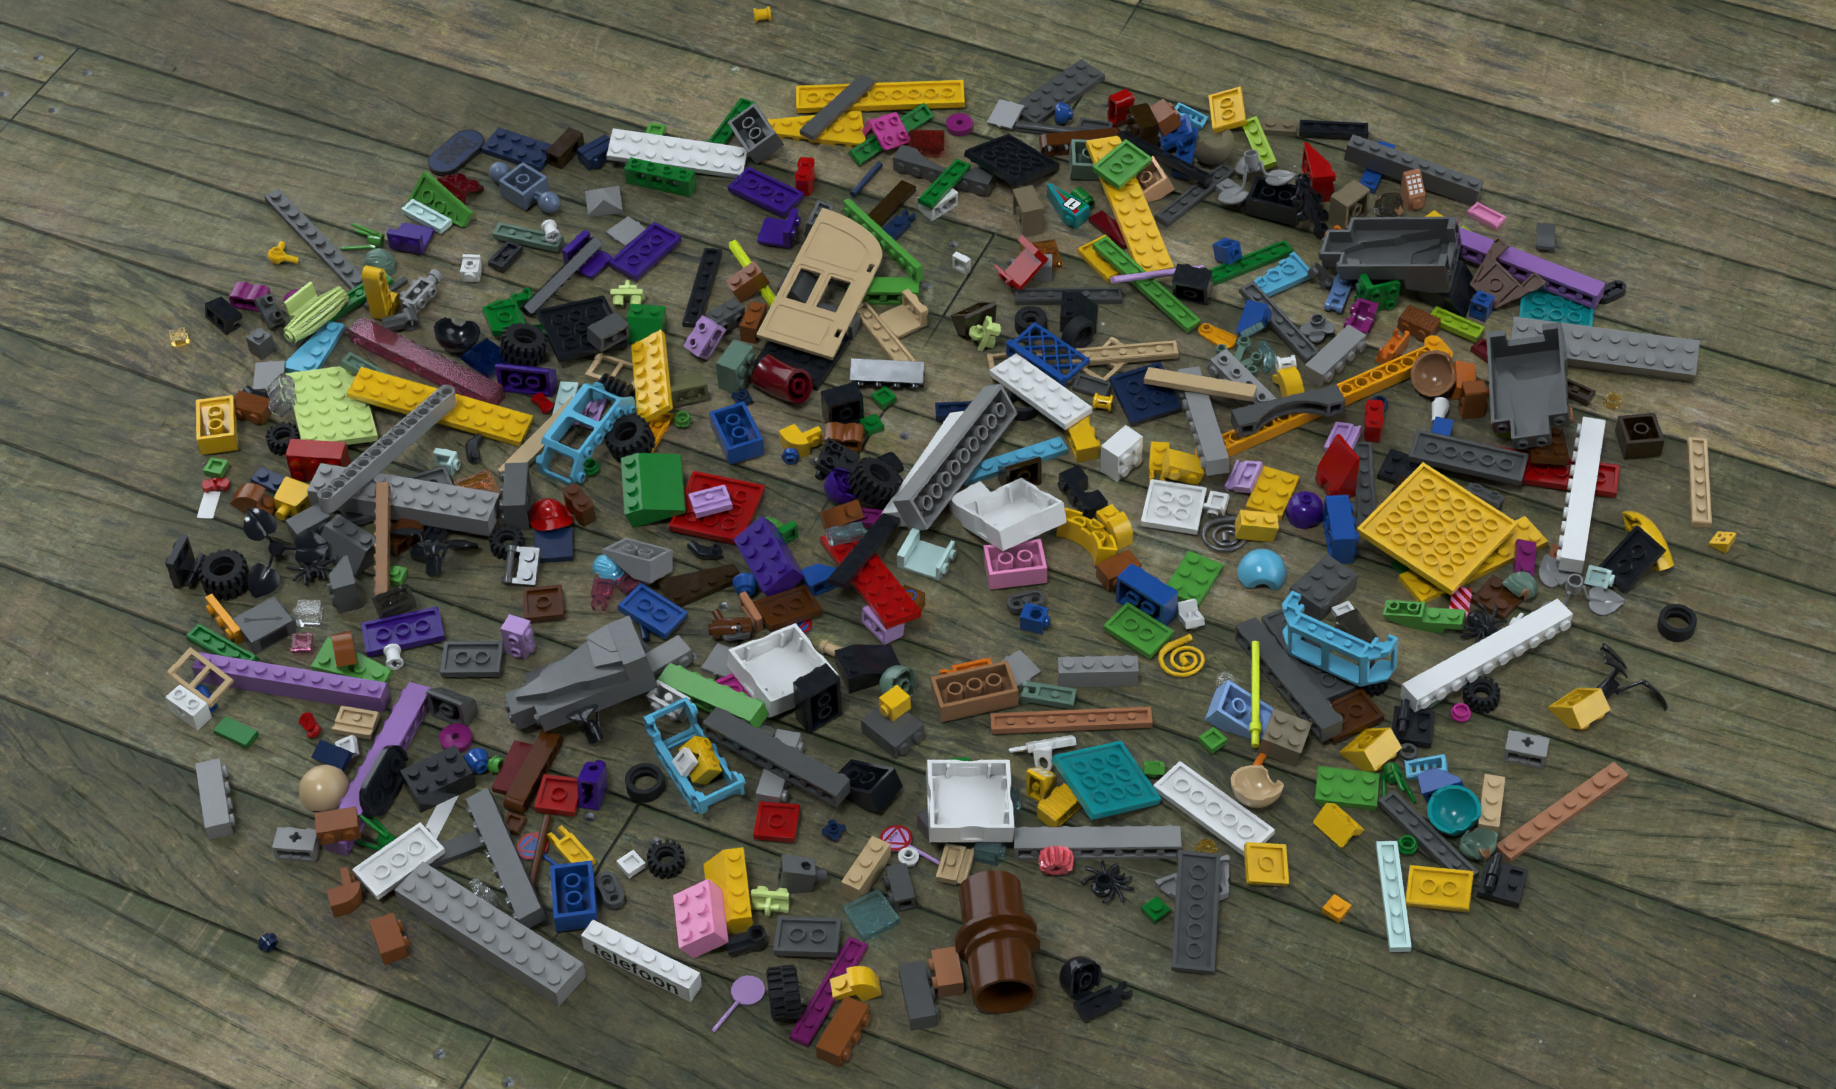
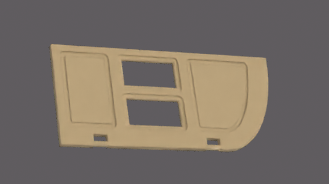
(834, 250)

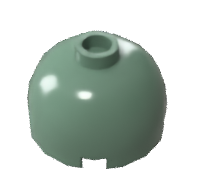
(901, 676)

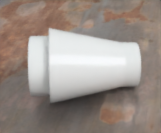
(1439, 408)

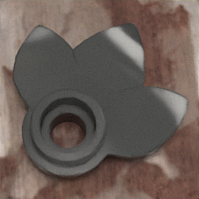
(1317, 328)

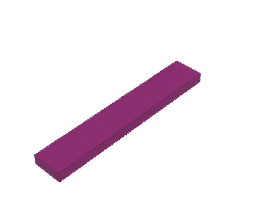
(823, 1000)

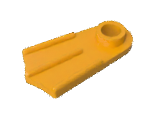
(1217, 336)

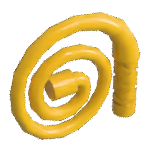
(1183, 660)

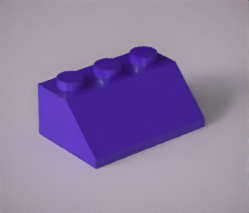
(526, 379)

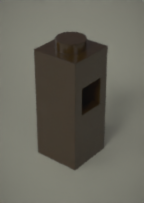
(564, 148)

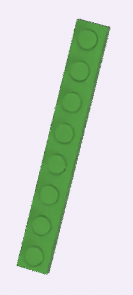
(886, 242)
(1149, 287)

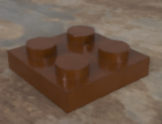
(1494, 594)
(543, 603)

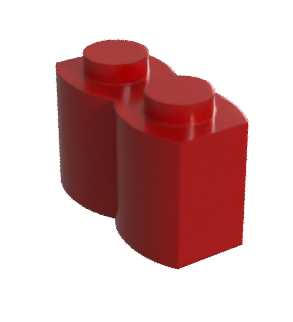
(1118, 107)
(805, 175)
(1373, 421)

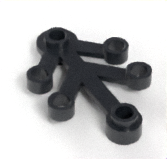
(1310, 203)

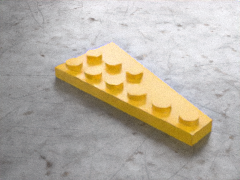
(843, 131)

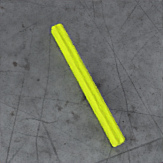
(744, 261)

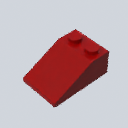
(1319, 172)
(1338, 469)

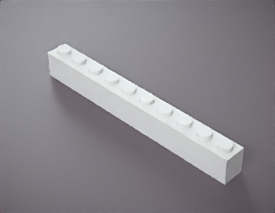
(1581, 496)
(1486, 655)

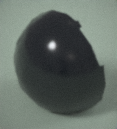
(456, 337)

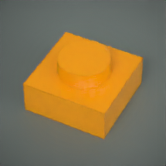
(1336, 908)

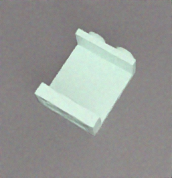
(925, 557)

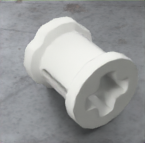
(552, 234)
(1280, 363)
(392, 653)

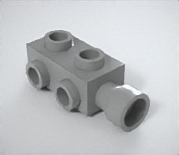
(420, 291)

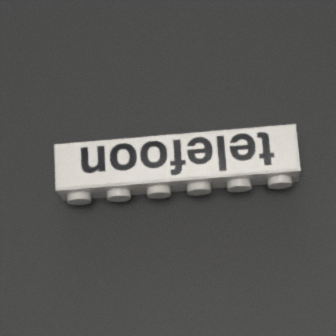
(641, 961)

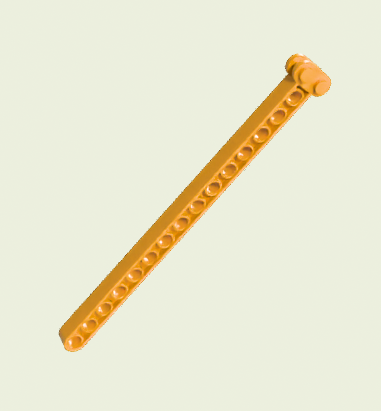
(1351, 389)

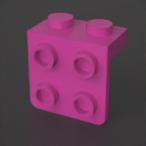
(888, 131)

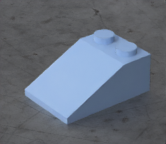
(1232, 710)

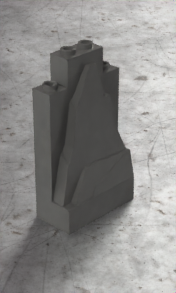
(1405, 249)
(1528, 385)
(598, 672)

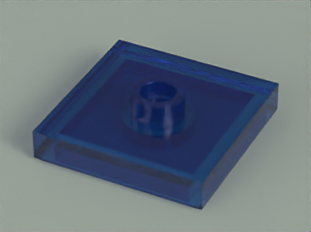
(484, 357)

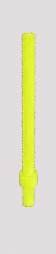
(1255, 726)

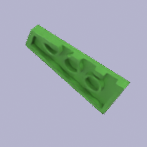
(437, 197)
(364, 668)

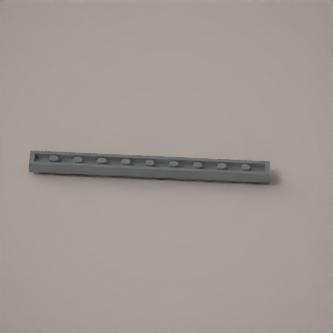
(314, 238)

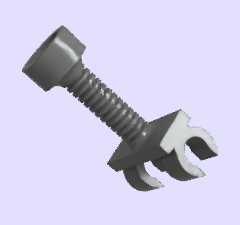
(1322, 274)

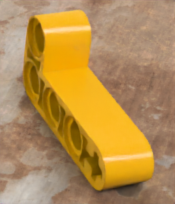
(379, 298)

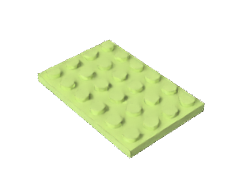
(325, 410)

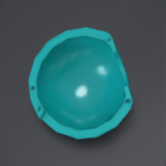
(1453, 810)

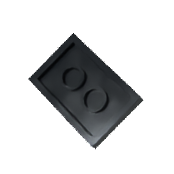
(1397, 464)
(1632, 558)

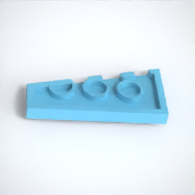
(1284, 276)
(316, 349)

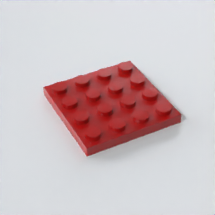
(722, 525)

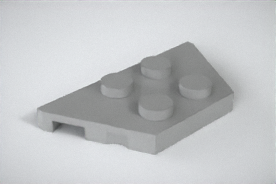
(1168, 883)

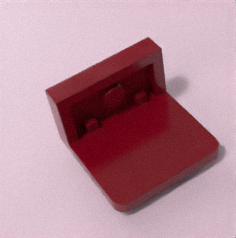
(460, 185)

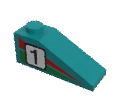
(1070, 209)

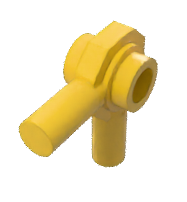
(277, 255)

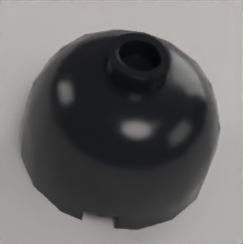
(1079, 976)

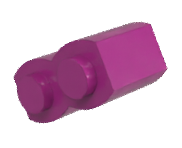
(245, 293)

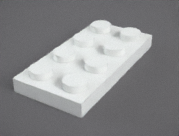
(397, 860)

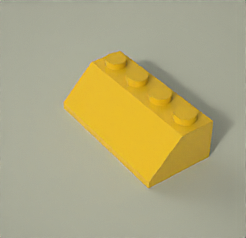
(729, 873)

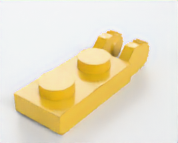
(1157, 452)
(570, 847)

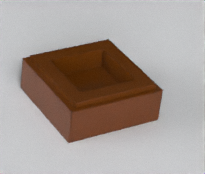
(515, 823)

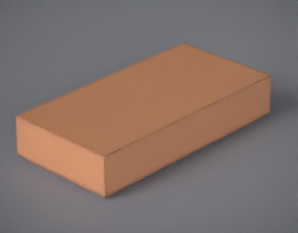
(751, 611)

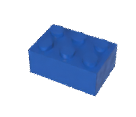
(736, 433)
(1340, 528)
(1147, 594)
(573, 895)

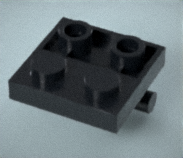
(833, 456)
(182, 563)
(1413, 726)
(1502, 882)

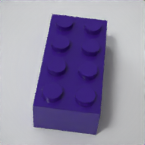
(768, 557)

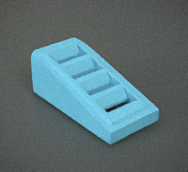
(1183, 109)
(1432, 761)

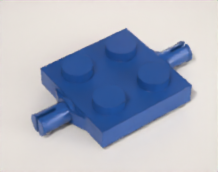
(1178, 136)

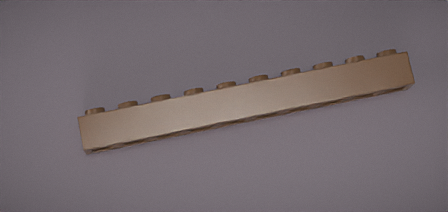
(382, 537)

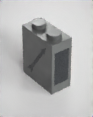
(265, 625)

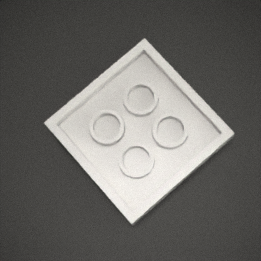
(1173, 506)

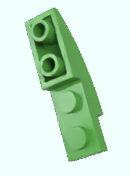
(1419, 617)

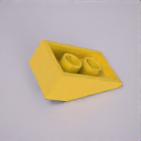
(216, 425)

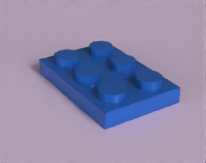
(652, 611)

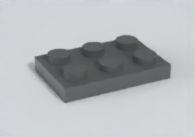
(472, 659)
(807, 936)

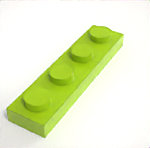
(1259, 142)

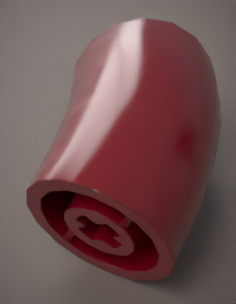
(782, 380)

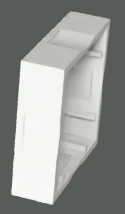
(1012, 514)
(772, 665)
(969, 801)

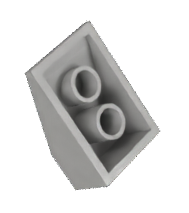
(641, 559)

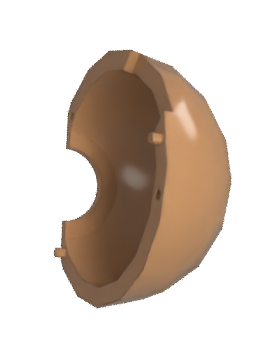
(1433, 373)

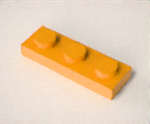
(223, 619)

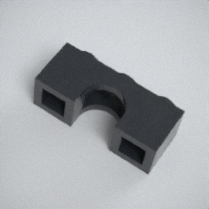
(1073, 484)

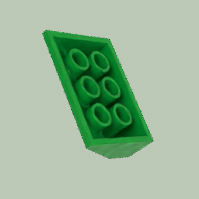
(652, 487)

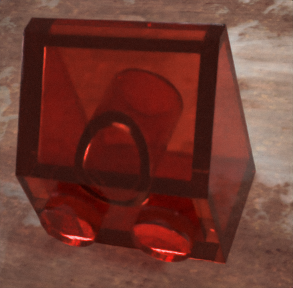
(928, 141)

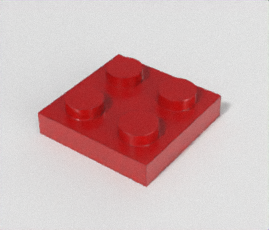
(557, 795)
(776, 822)

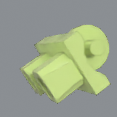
(626, 293)
(983, 333)
(770, 900)

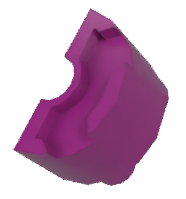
(1362, 315)

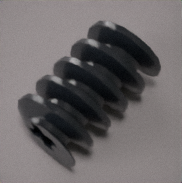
(617, 387)

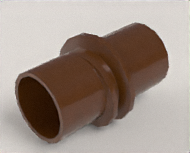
(997, 942)

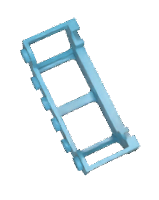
(568, 416)
(1329, 638)
(695, 800)

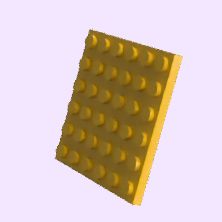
(1437, 528)

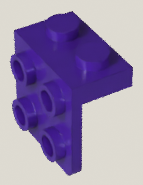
(779, 231)
(410, 238)
(594, 264)

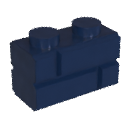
(594, 152)

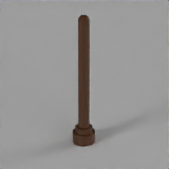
(539, 849)

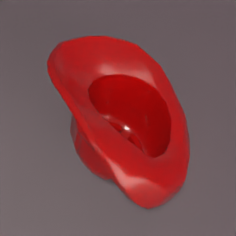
(549, 515)

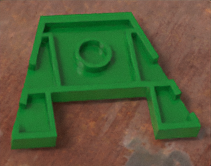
(506, 312)

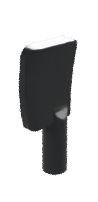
(892, 460)

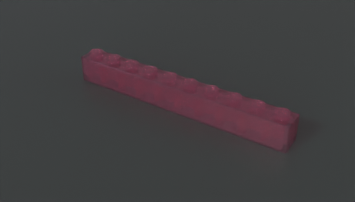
(424, 362)

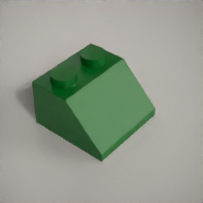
(645, 321)

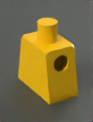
(291, 498)

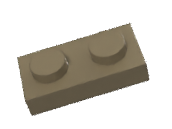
(1279, 127)

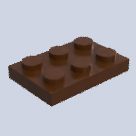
(1551, 454)
(788, 608)
(1357, 713)

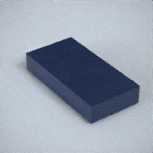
(332, 755)

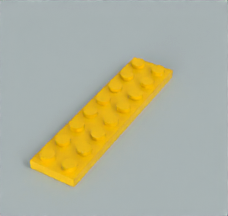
(1425, 591)

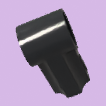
(746, 941)

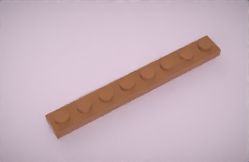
(1071, 720)
(1561, 812)

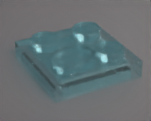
(871, 914)

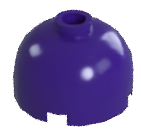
(837, 486)
(1305, 510)

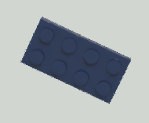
(516, 149)

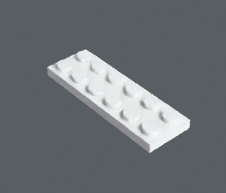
(1040, 391)
(1212, 808)

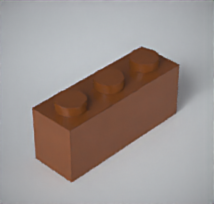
(843, 1031)

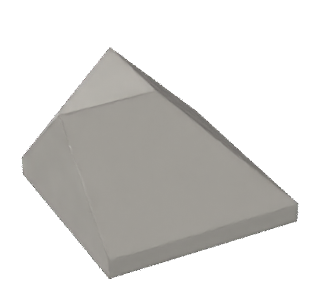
(603, 201)

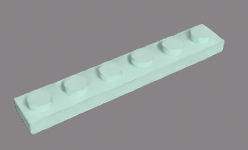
(1393, 896)

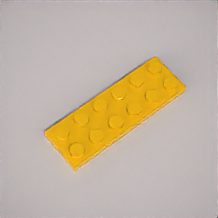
(651, 376)

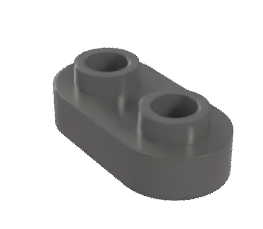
(1016, 602)
(611, 891)

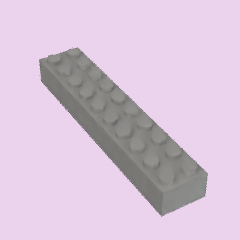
(1620, 350)
(955, 457)
(420, 500)
(490, 933)

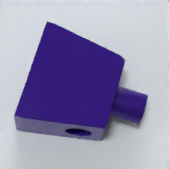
(592, 775)

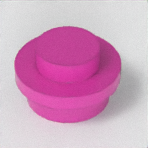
(1460, 712)

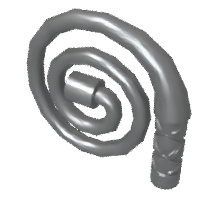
(1225, 538)

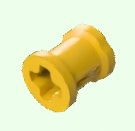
(762, 14)
(1098, 399)

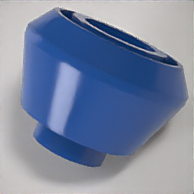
(1063, 113)
(745, 582)
(477, 760)

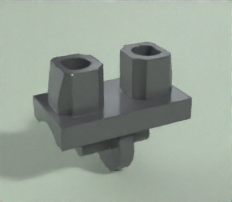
(269, 310)

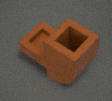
(252, 496)
(841, 514)
(344, 648)
(347, 897)

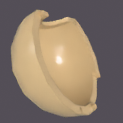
(1254, 787)
(323, 788)

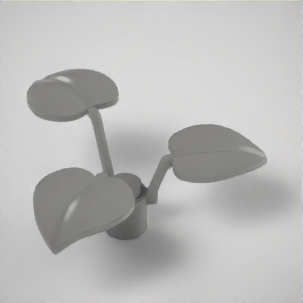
(1250, 164)
(1601, 601)

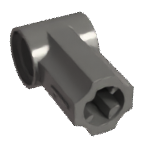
(405, 320)

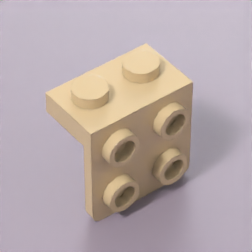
(907, 316)

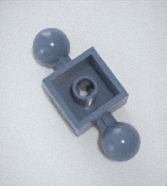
(524, 186)

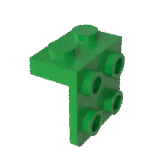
(1384, 294)

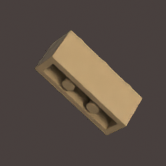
(1491, 802)
(866, 869)

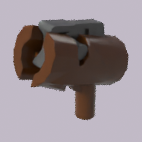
(730, 628)

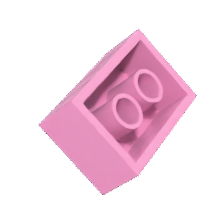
(1015, 566)
(700, 918)

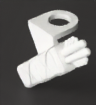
(1044, 748)

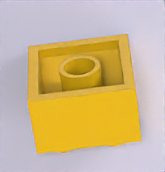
(1580, 707)
(1372, 749)

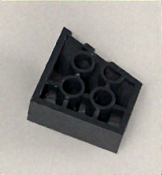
(1460, 294)

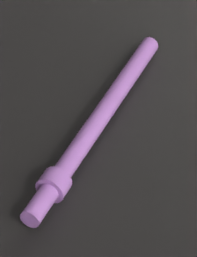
(1145, 275)

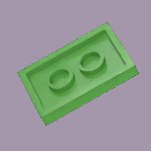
(1122, 164)
(1195, 577)
(1138, 630)
(1347, 788)

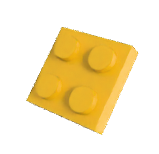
(1266, 864)

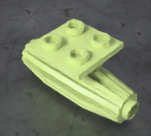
(310, 312)

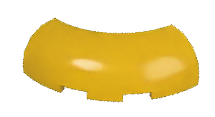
(1634, 518)
(1088, 534)

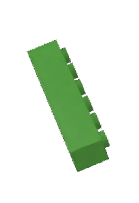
(709, 694)

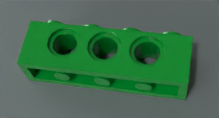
(660, 177)

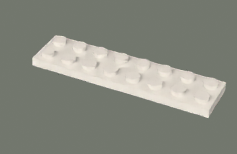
(678, 152)

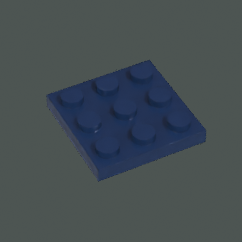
(1143, 401)

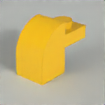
(1289, 381)
(793, 438)
(1117, 525)
(857, 981)

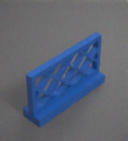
(1052, 371)

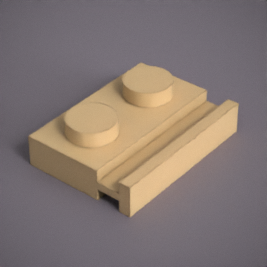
(356, 722)
(954, 864)

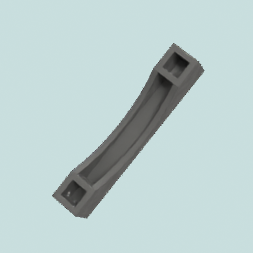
(911, 162)
(1322, 401)

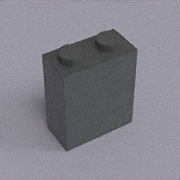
(893, 736)

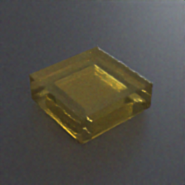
(179, 336)

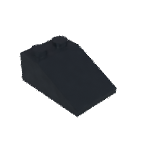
(863, 665)
(871, 784)

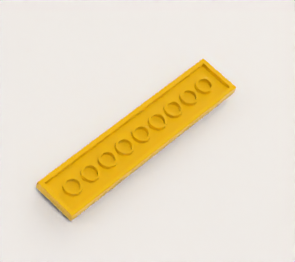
(885, 96)
(1132, 214)
(467, 415)

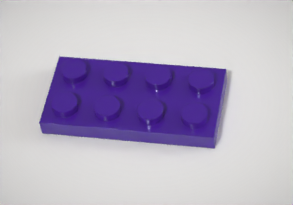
(765, 192)
(645, 251)
(405, 629)

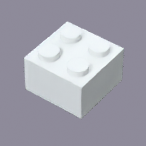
(1121, 453)

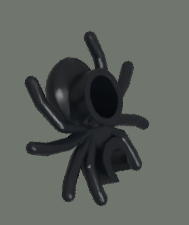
(313, 568)
(1482, 624)
(1106, 882)

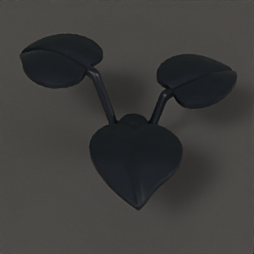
(260, 524)
(433, 560)
(1610, 685)
(591, 728)

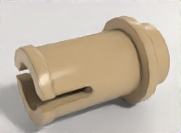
(828, 648)

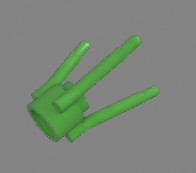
(374, 238)

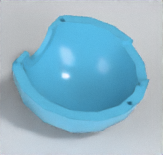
(1262, 567)

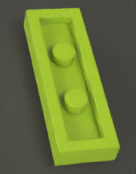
(1459, 325)

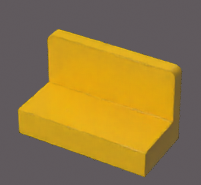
(1337, 824)

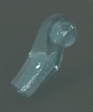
(1268, 355)

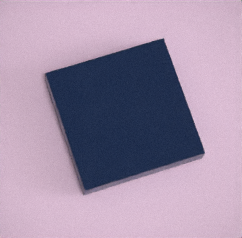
(555, 544)

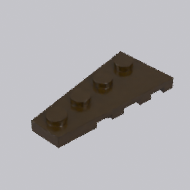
(697, 585)

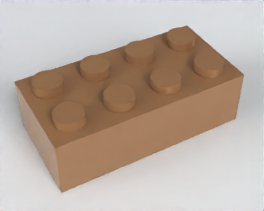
(974, 691)

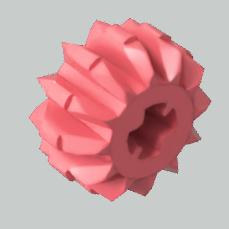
(1056, 860)

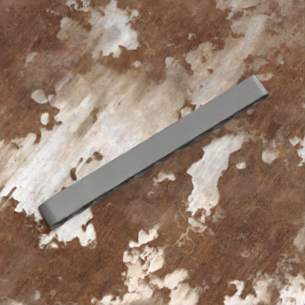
(386, 449)

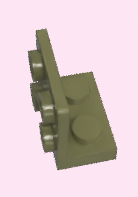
(688, 388)

